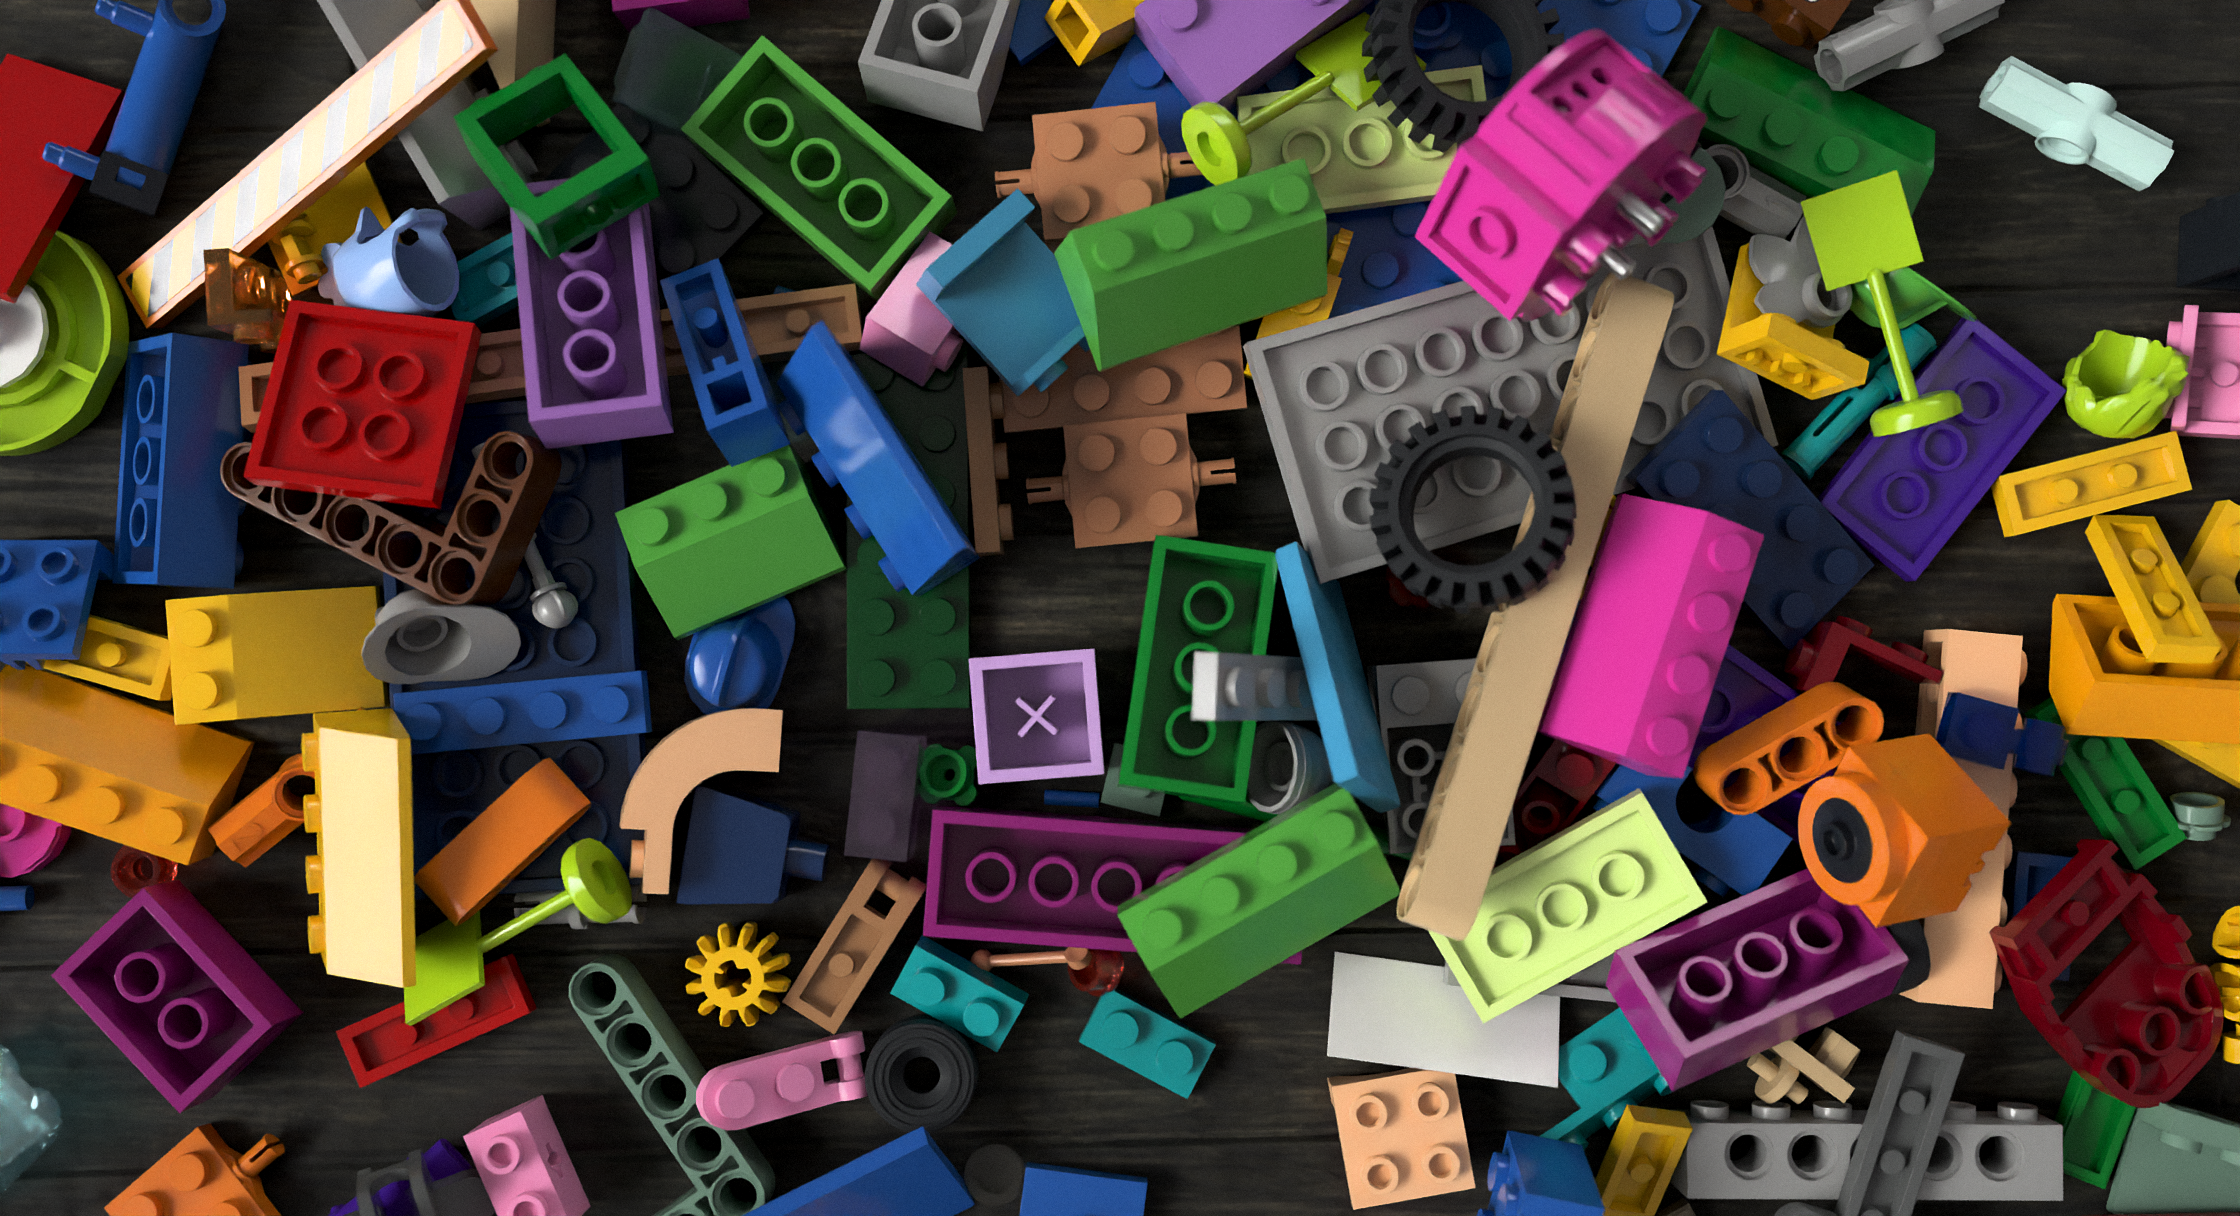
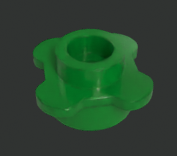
(933, 775)

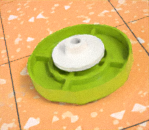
(59, 348)

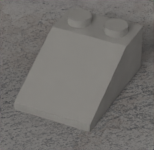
(938, 57)

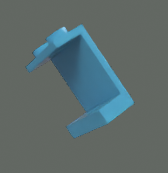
(1007, 297)

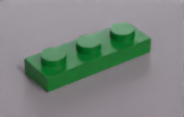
(2116, 793)

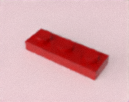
(387, 1045)

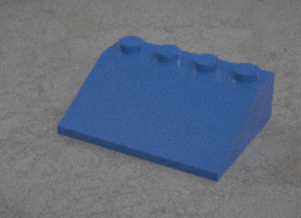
(872, 464)

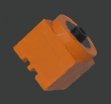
(1898, 830)

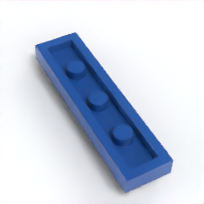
(525, 712)

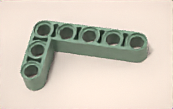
(672, 1119)

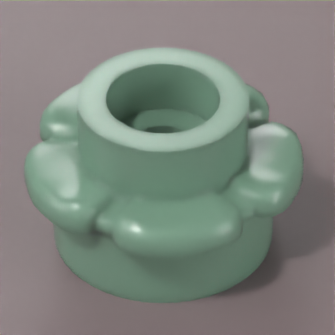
(2199, 814)

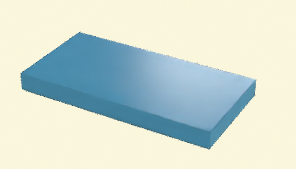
(1337, 682)

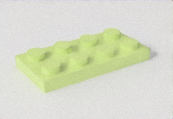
(1359, 155)
(1570, 905)

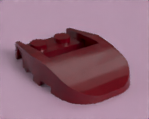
(2148, 1014)

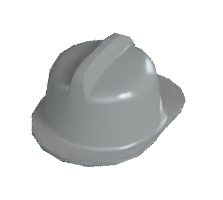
(437, 641)

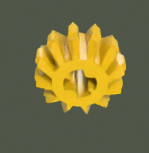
(732, 994)

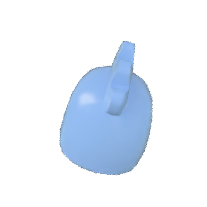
(390, 276)

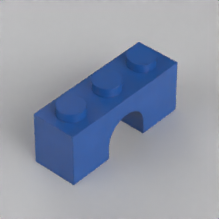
(1725, 846)

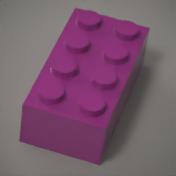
(1750, 976)

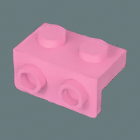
(2212, 390)

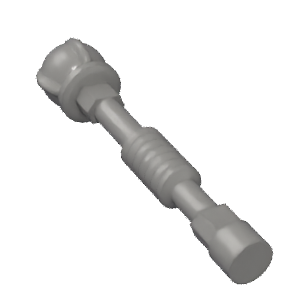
(551, 601)

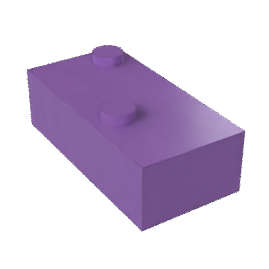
(1233, 45)
(592, 334)

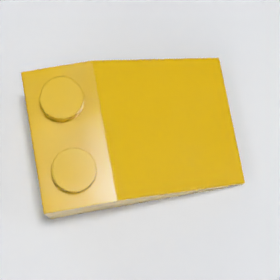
(272, 654)

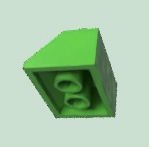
(731, 541)

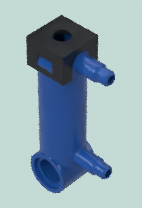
(153, 108)

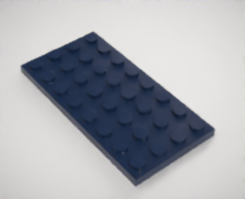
(589, 554)

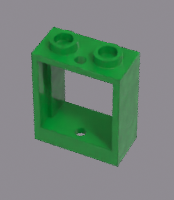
(565, 212)

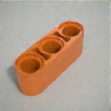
(1757, 747)
(502, 841)

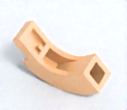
(693, 752)

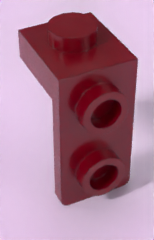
(1826, 644)

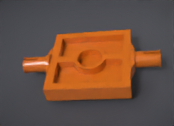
(202, 1180)

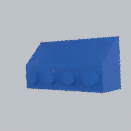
(176, 427)

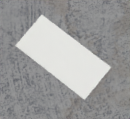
(1414, 1020)

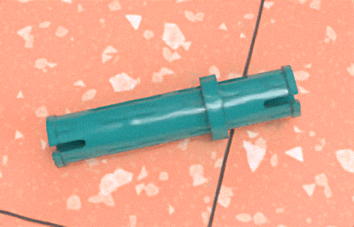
(1854, 406)

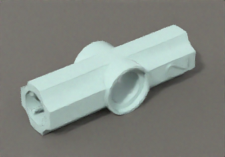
(2076, 124)

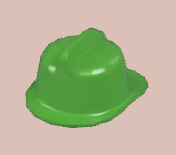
(1910, 296)

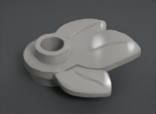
(1794, 280)

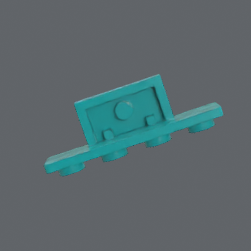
(1603, 1074)

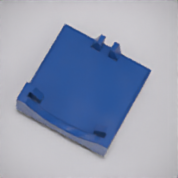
(47, 597)

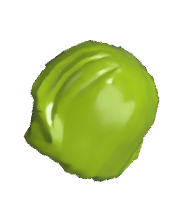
(2123, 384)

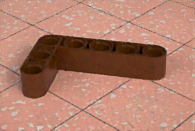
(396, 528)

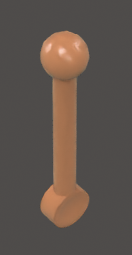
(1076, 958)

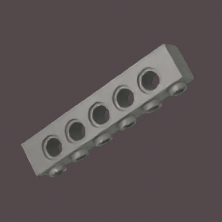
(2021, 1167)

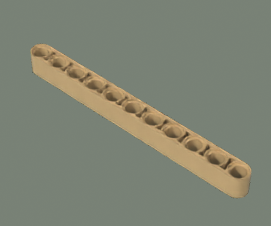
(1527, 639)

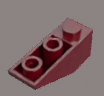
(1551, 792)

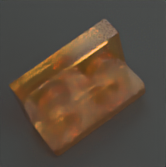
(245, 298)

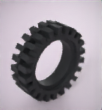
(1416, 96)
(1457, 438)

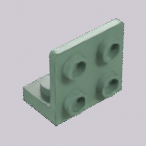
(2177, 1163)

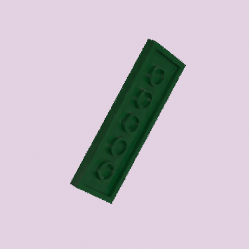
(901, 645)

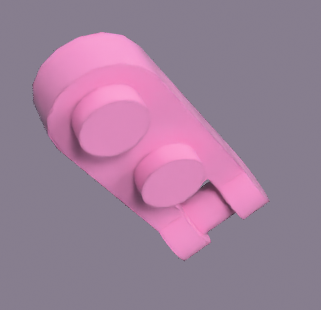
(782, 1082)

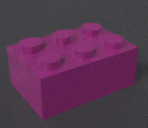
(176, 994)

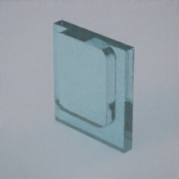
(669, 70)

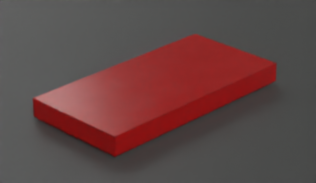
(37, 109)

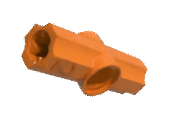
(262, 816)

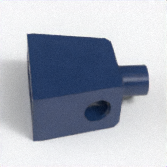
(744, 850)

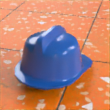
(741, 659)

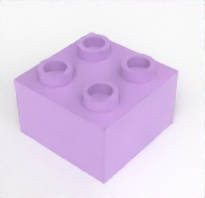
(1036, 716)

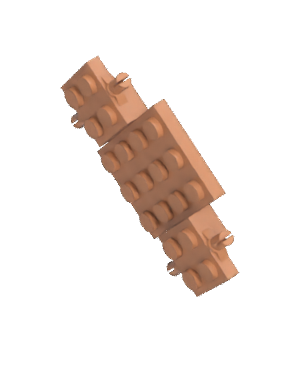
(1127, 425)

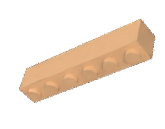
(1959, 942)

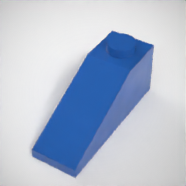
(724, 364)

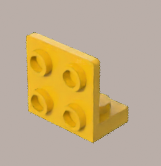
(1781, 348)

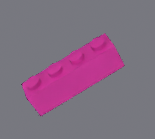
(1650, 634)

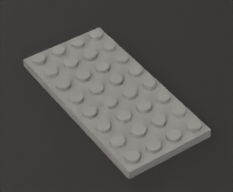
(1361, 379)

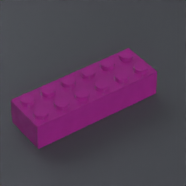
(1052, 873)

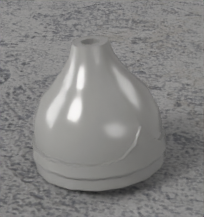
(1286, 766)

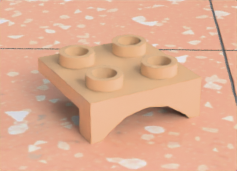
(1401, 1135)

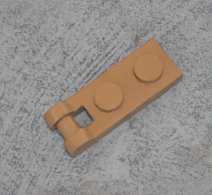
(853, 946)

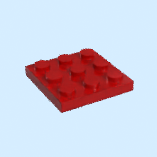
(363, 404)

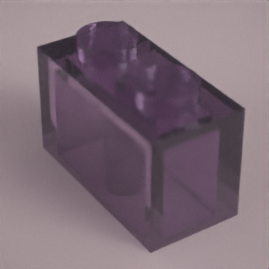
(885, 795)

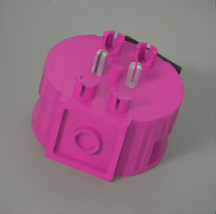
(1565, 178)

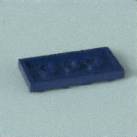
(1729, 469)

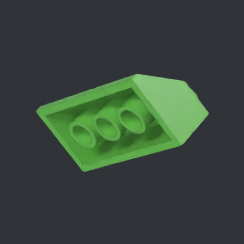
(1197, 263)
(1259, 899)

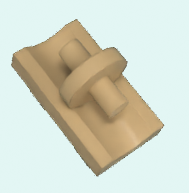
(1824, 1065)

